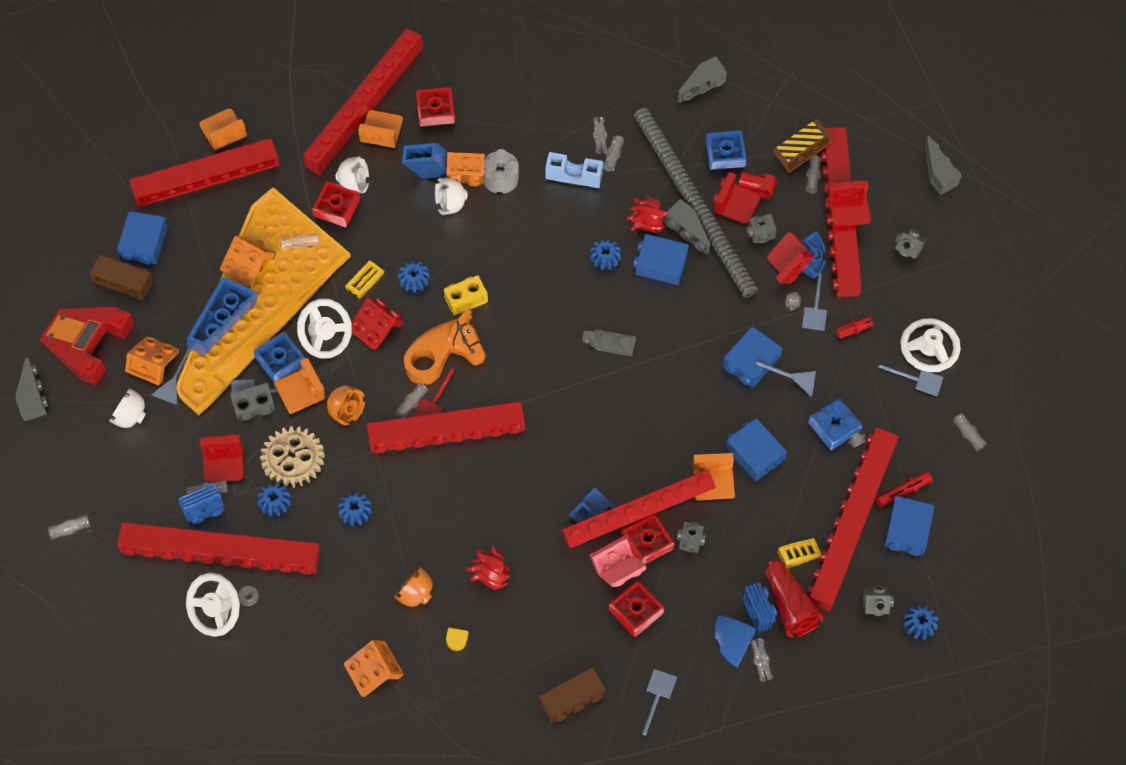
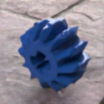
(605, 254)
(407, 277)
(354, 502)
(277, 505)
(927, 626)

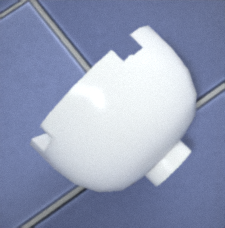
(353, 174)
(450, 195)
(129, 410)

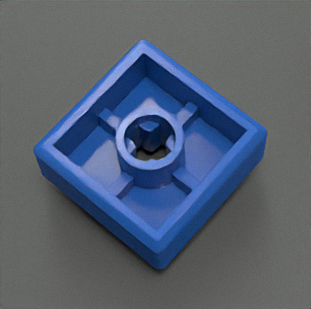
(730, 140)
(283, 347)
(835, 434)
(201, 504)
(758, 607)

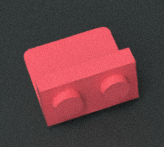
(617, 563)

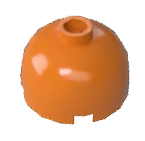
(345, 404)
(415, 589)

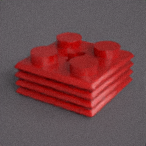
(432, 115)
(326, 204)
(651, 529)
(637, 596)

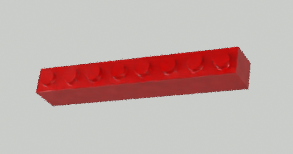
(204, 172)
(446, 427)
(638, 508)

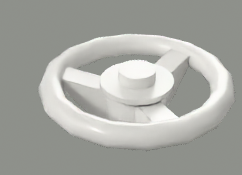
(323, 328)
(930, 345)
(214, 604)

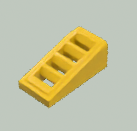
(782, 552)

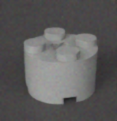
(500, 172)

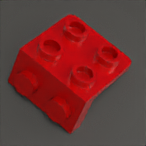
(735, 200)
(849, 203)
(789, 258)
(375, 322)
(222, 458)

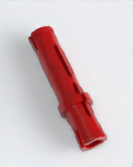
(923, 479)

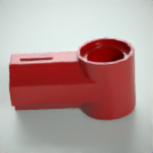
(761, 184)

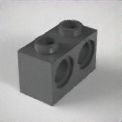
(251, 396)

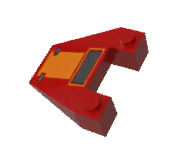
(78, 331)

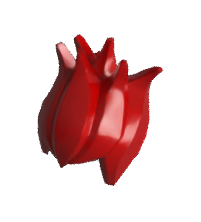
(647, 215)
(490, 569)

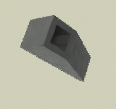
(706, 76)
(940, 170)
(685, 221)
(28, 393)

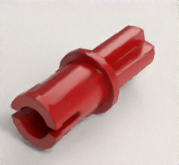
(854, 327)

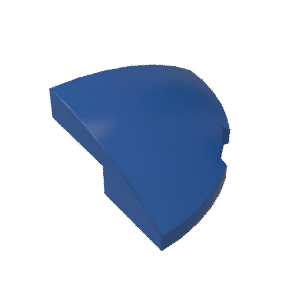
(816, 247)
(590, 505)
(733, 638)

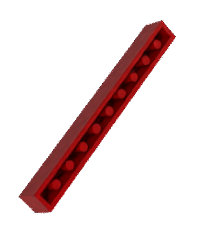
(362, 100)
(844, 239)
(853, 519)
(219, 548)

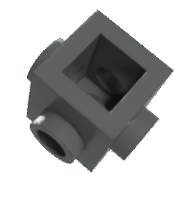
(761, 228)
(910, 243)
(691, 537)
(877, 600)

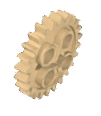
(301, 469)

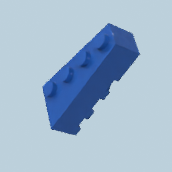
(220, 314)

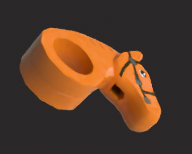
(438, 342)

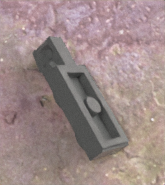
(610, 342)

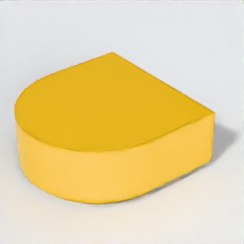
(456, 639)

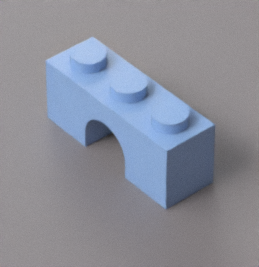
(562, 170)

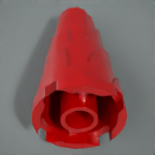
(793, 604)

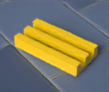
(361, 291)

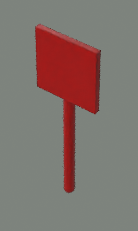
(427, 407)

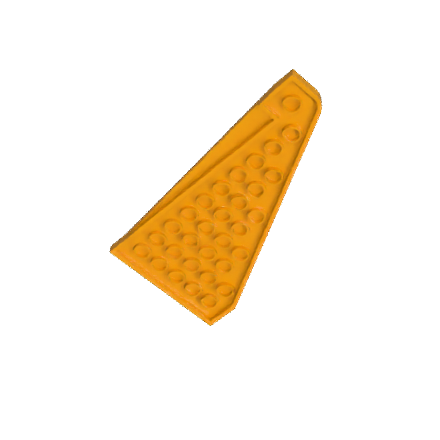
(281, 291)

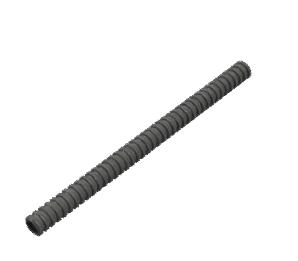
(695, 201)

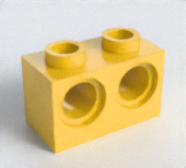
(467, 298)

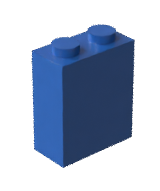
(426, 160)
(142, 238)
(661, 259)
(751, 349)
(755, 449)
(909, 526)

